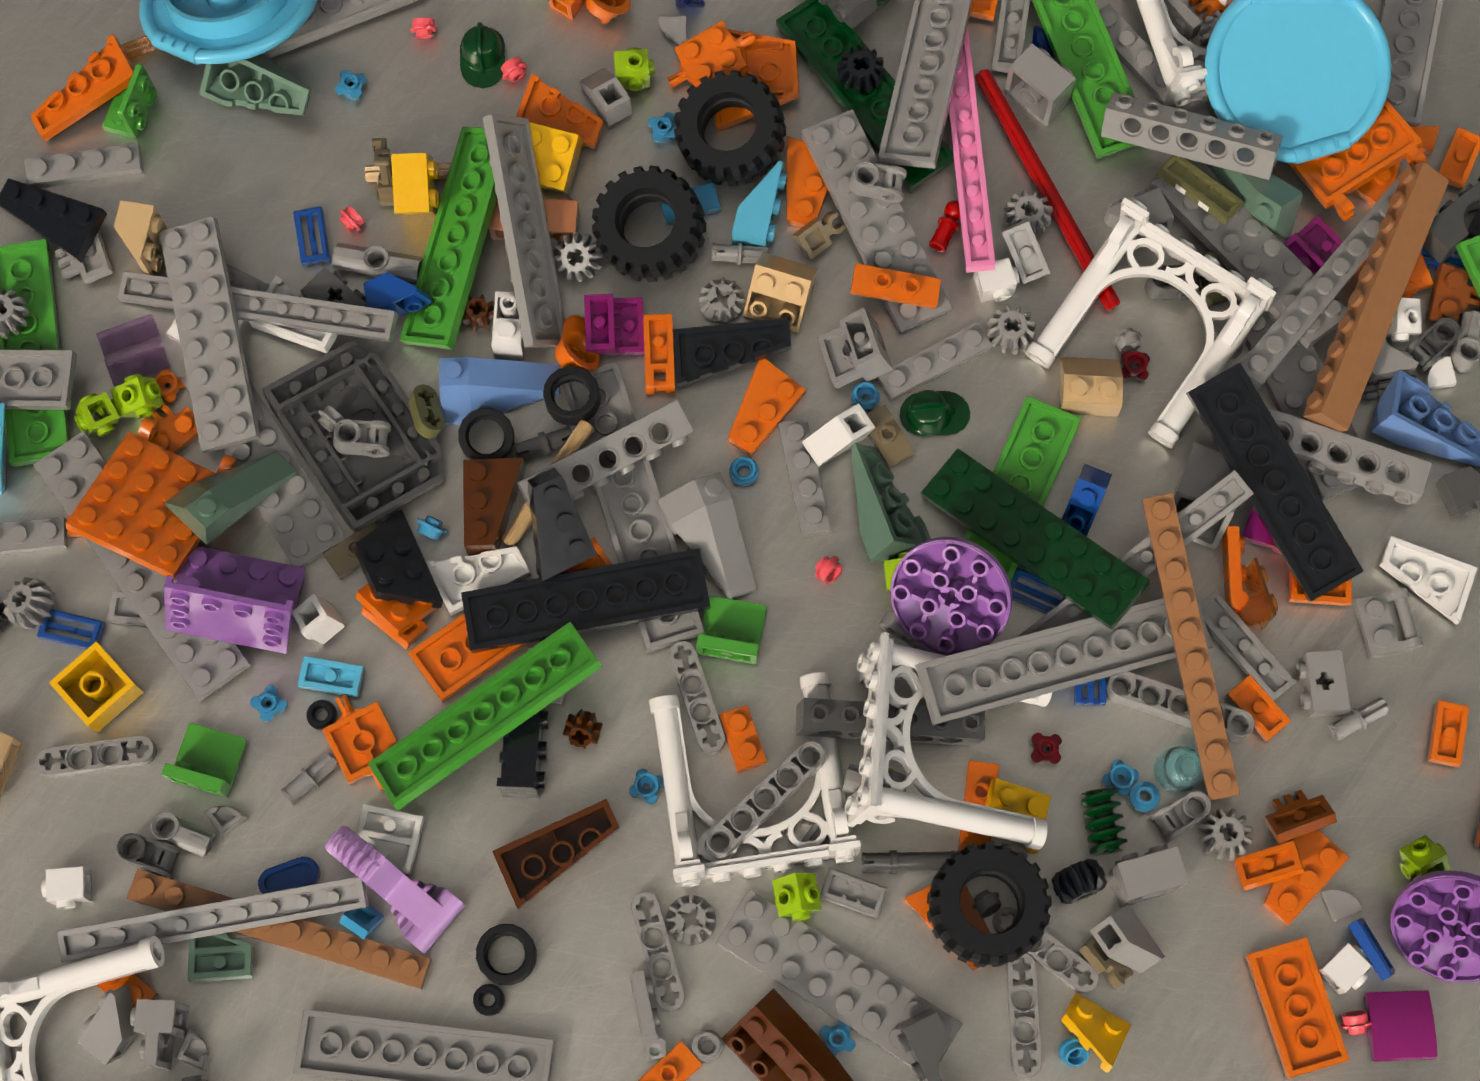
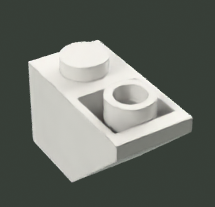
(506, 331)
(839, 435)

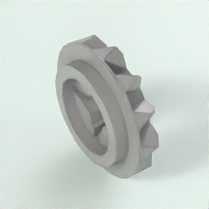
(717, 311)
(694, 934)

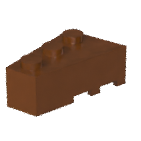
(488, 500)

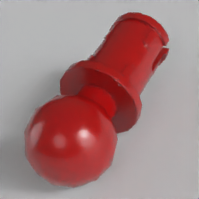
(946, 227)

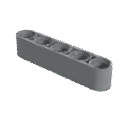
(1163, 707)
(771, 785)

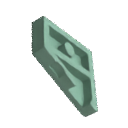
(219, 959)

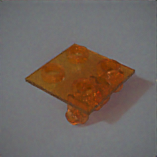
(1261, 606)

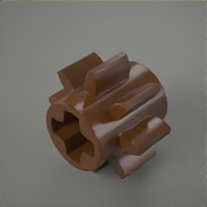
(484, 318)
(582, 728)

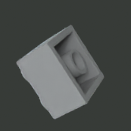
(1039, 84)
(1148, 876)

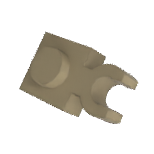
(815, 235)
(1100, 962)

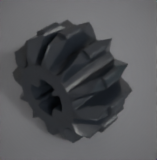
(860, 70)
(1079, 881)

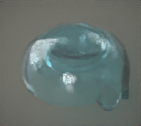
(1178, 769)

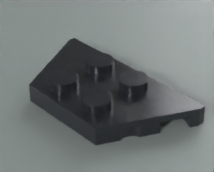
(395, 564)

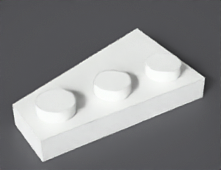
(313, 339)
(476, 572)
(1430, 575)

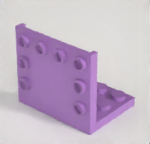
(234, 599)

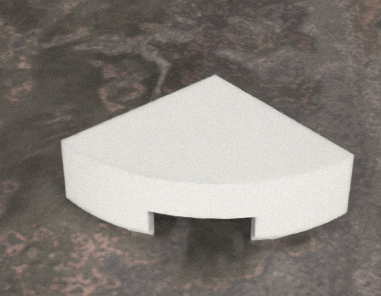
(1441, 374)

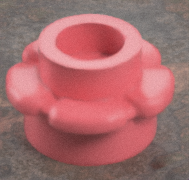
(423, 27)
(514, 69)
(351, 219)
(828, 569)
(1355, 1022)

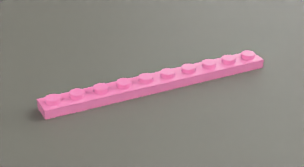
(970, 168)

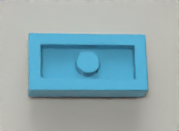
(331, 676)

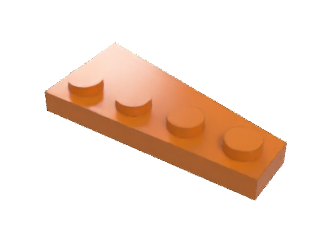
(85, 91)

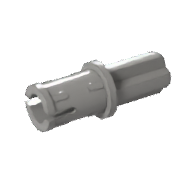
(737, 253)
(1358, 719)
(310, 777)

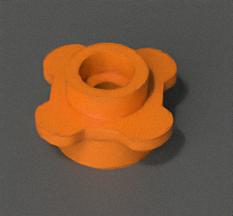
(166, 377)

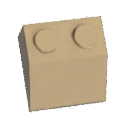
(1091, 386)

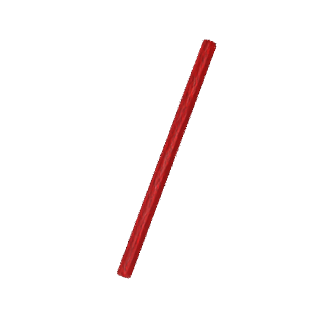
(1041, 179)

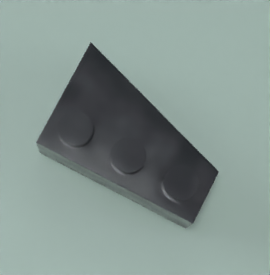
(557, 527)
(523, 757)

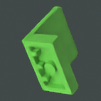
(130, 107)
(732, 630)
(207, 760)

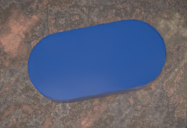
(289, 875)

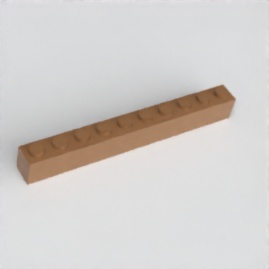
(1376, 297)

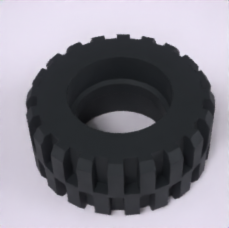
(721, 93)
(633, 192)
(1022, 880)

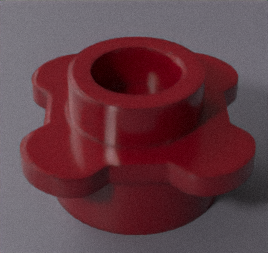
(1140, 360)
(1039, 755)

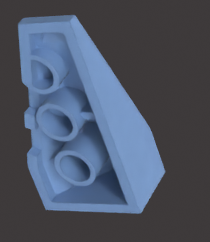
(489, 383)
(1419, 422)

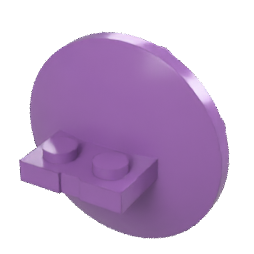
(951, 595)
(1439, 924)

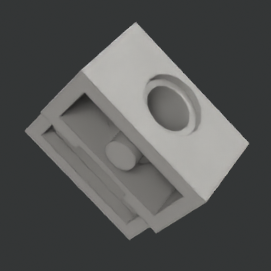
(868, 354)
(160, 1023)

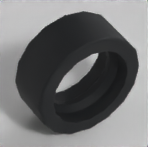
(566, 375)
(485, 414)
(498, 932)

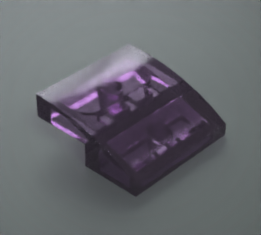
(133, 349)

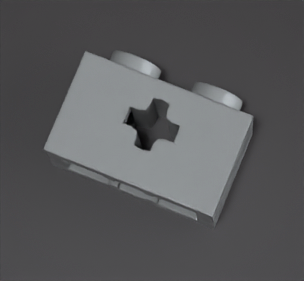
(1330, 669)

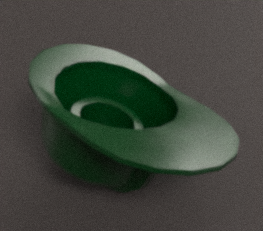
(482, 56)
(934, 413)

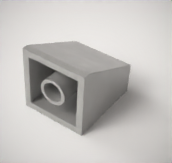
(1200, 473)

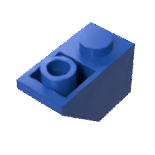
(394, 294)
(1086, 498)

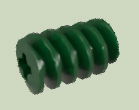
(1103, 821)

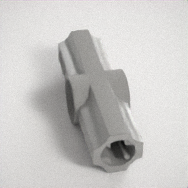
(360, 260)

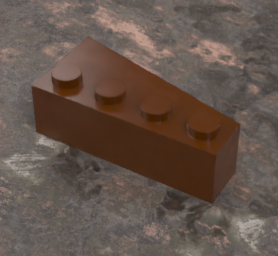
(549, 852)

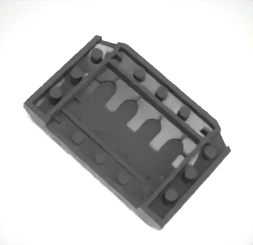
(363, 390)

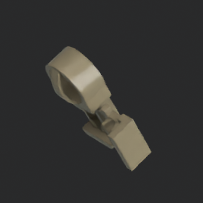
(383, 160)

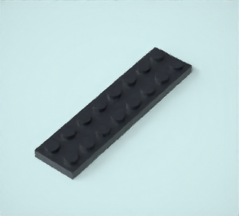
(1280, 486)
(587, 599)

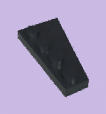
(53, 216)
(721, 348)

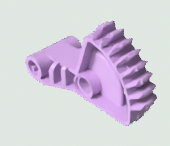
(420, 908)

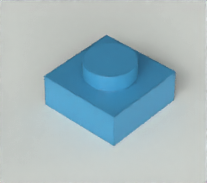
(362, 921)

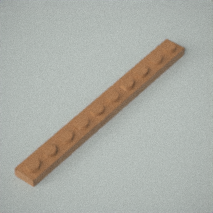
(1190, 647)
(294, 935)

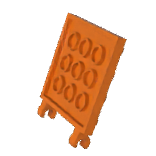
(1343, 172)
(128, 500)

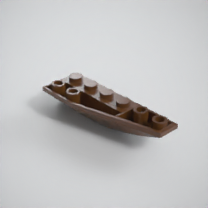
(782, 1045)

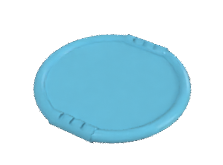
(221, 28)
(1300, 72)

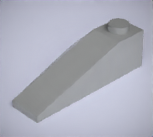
(707, 521)

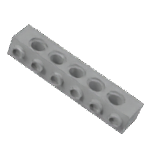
(1191, 135)
(669, 416)
(1411, 470)

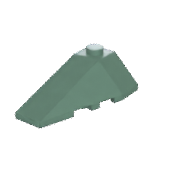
(255, 85)
(1269, 201)
(224, 498)
(882, 510)

